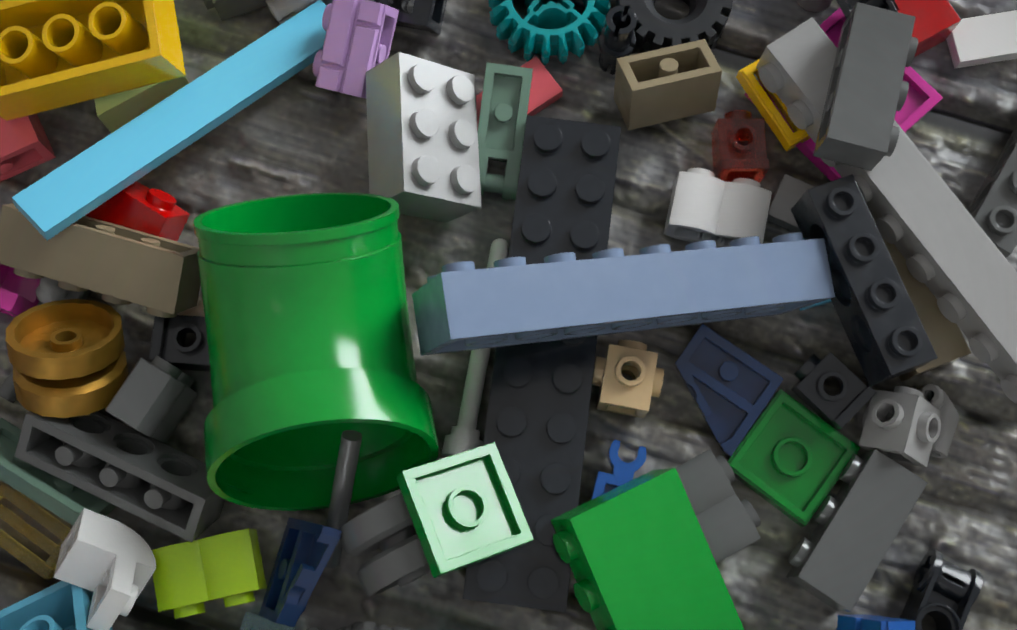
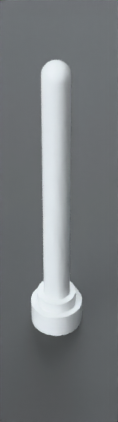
(464, 435)

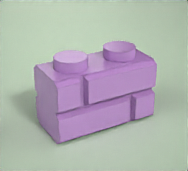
(355, 41)

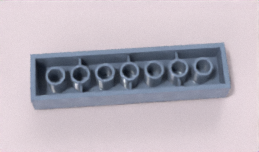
(618, 292)

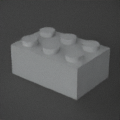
(423, 137)

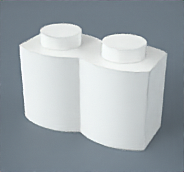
(716, 209)

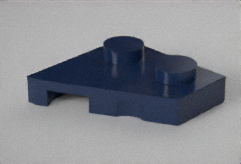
(725, 385)
(297, 569)

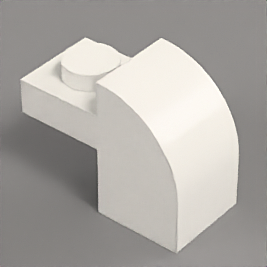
(109, 562)

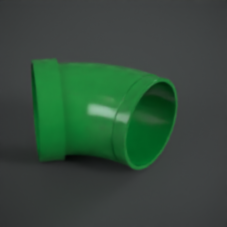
(308, 345)

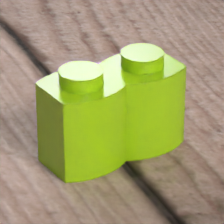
(208, 570)

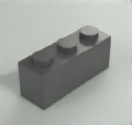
(866, 87)
(855, 529)

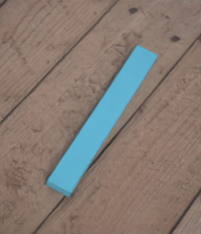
(171, 124)

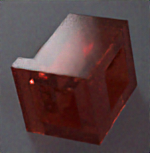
(733, 159)

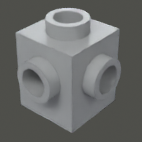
(901, 425)

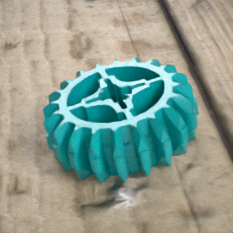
(549, 27)

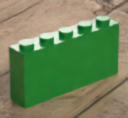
(644, 559)

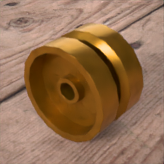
(67, 357)

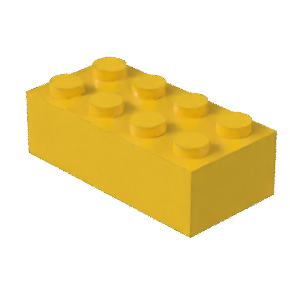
(83, 51)

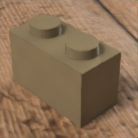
(666, 84)

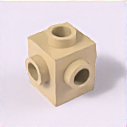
(623, 395)

